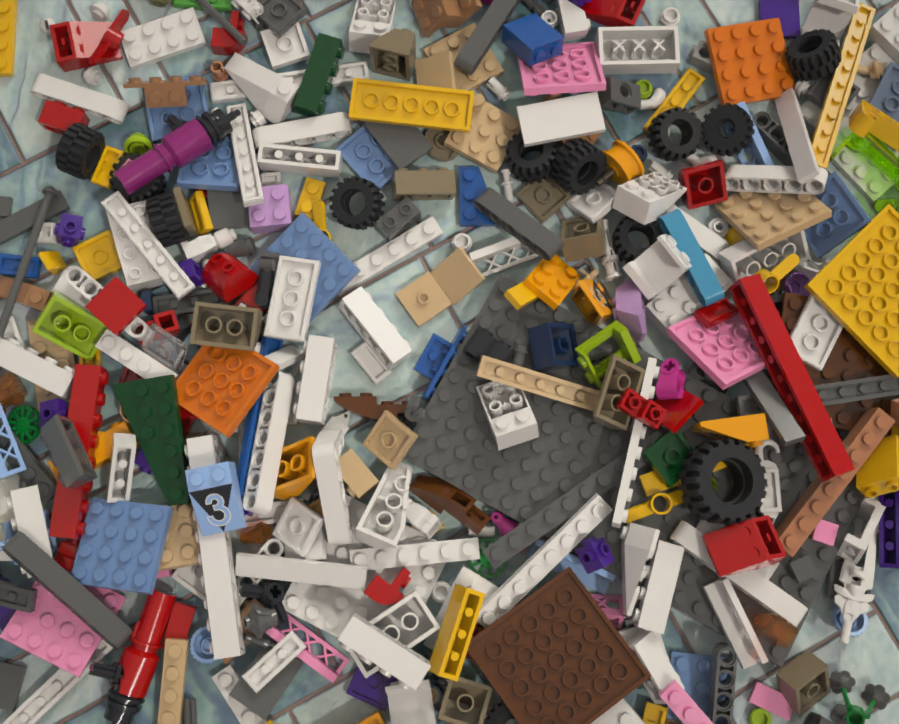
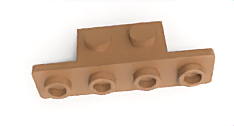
(165, 92)

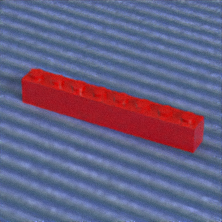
(85, 411)

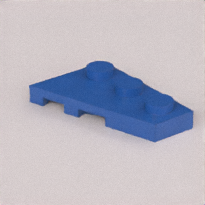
(470, 188)

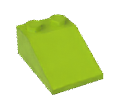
(69, 326)

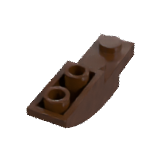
(366, 406)
(453, 500)

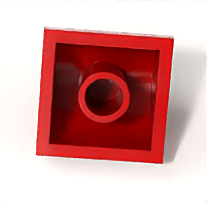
(704, 184)
(227, 276)

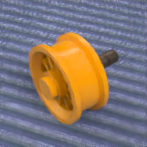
(621, 164)

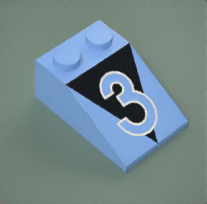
(216, 498)

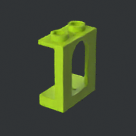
(627, 351)

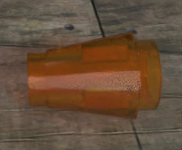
(256, 534)

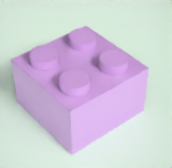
(275, 213)

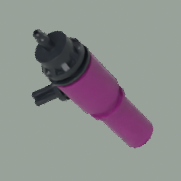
(177, 148)

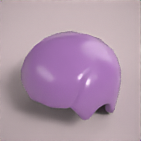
(795, 284)

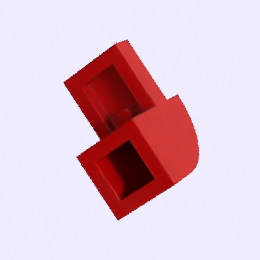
(225, 44)
(166, 320)
(387, 593)

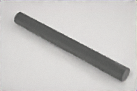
(222, 21)

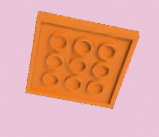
(749, 61)
(223, 385)

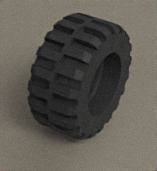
(747, 477)

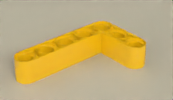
(870, 119)

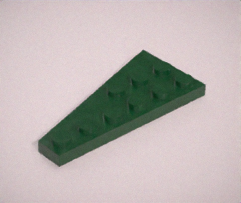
(156, 422)

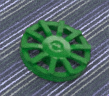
(24, 424)
(483, 560)

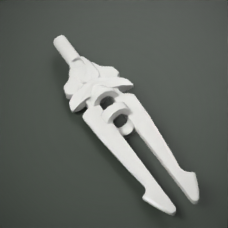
(852, 598)

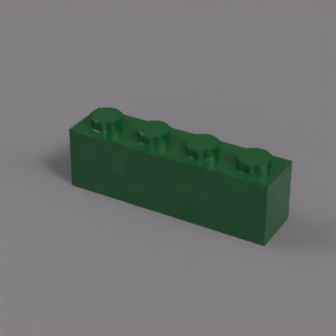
(319, 76)

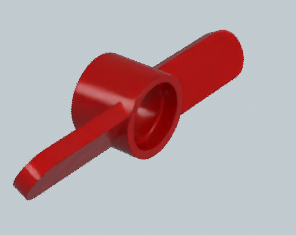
(112, 37)

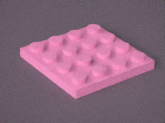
(571, 72)
(722, 351)
(56, 632)

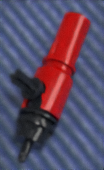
(137, 661)

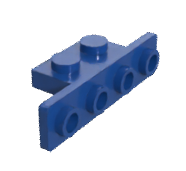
(435, 358)

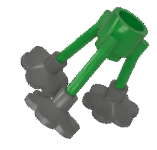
(852, 714)

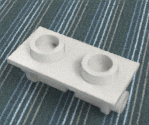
(250, 8)

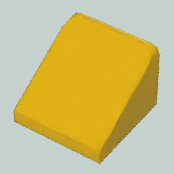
(52, 261)

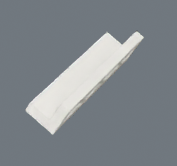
(501, 248)
(735, 623)

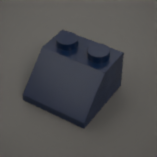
(553, 346)

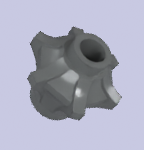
(260, 620)

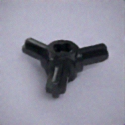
(263, 595)

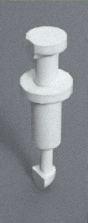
(507, 184)

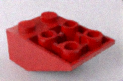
(614, 12)
(77, 41)
(744, 546)

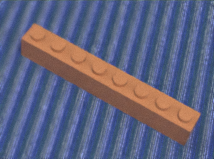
(821, 496)

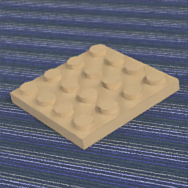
(771, 216)

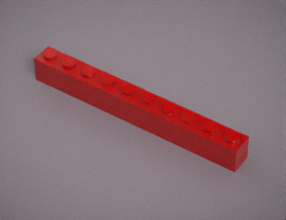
(791, 377)

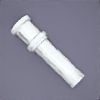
(610, 260)

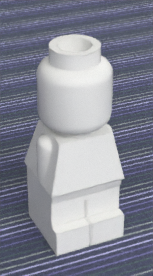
(207, 245)
(422, 519)

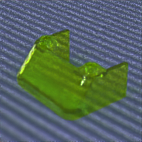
(877, 153)

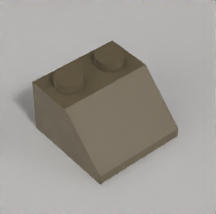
(583, 239)
(804, 682)
(464, 702)

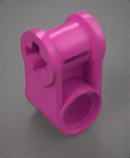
(670, 380)

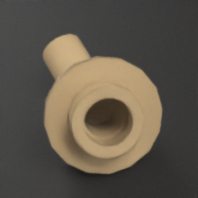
(874, 70)

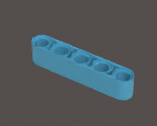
(700, 274)

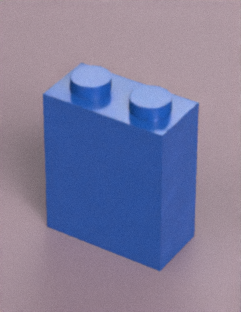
(532, 39)

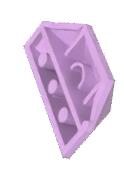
(630, 309)

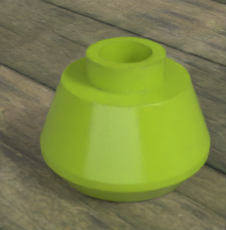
(137, 143)

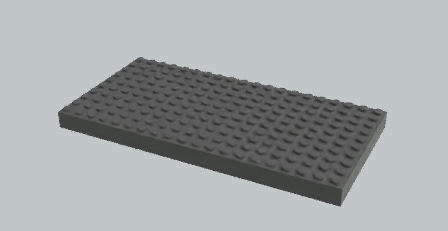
(571, 446)

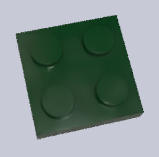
(667, 456)

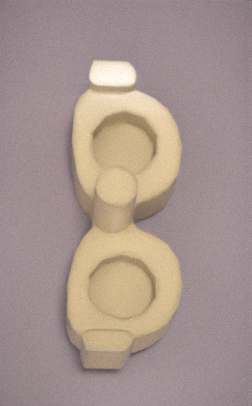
(591, 275)

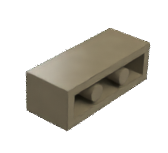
(423, 184)

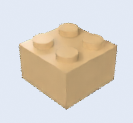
(357, 475)

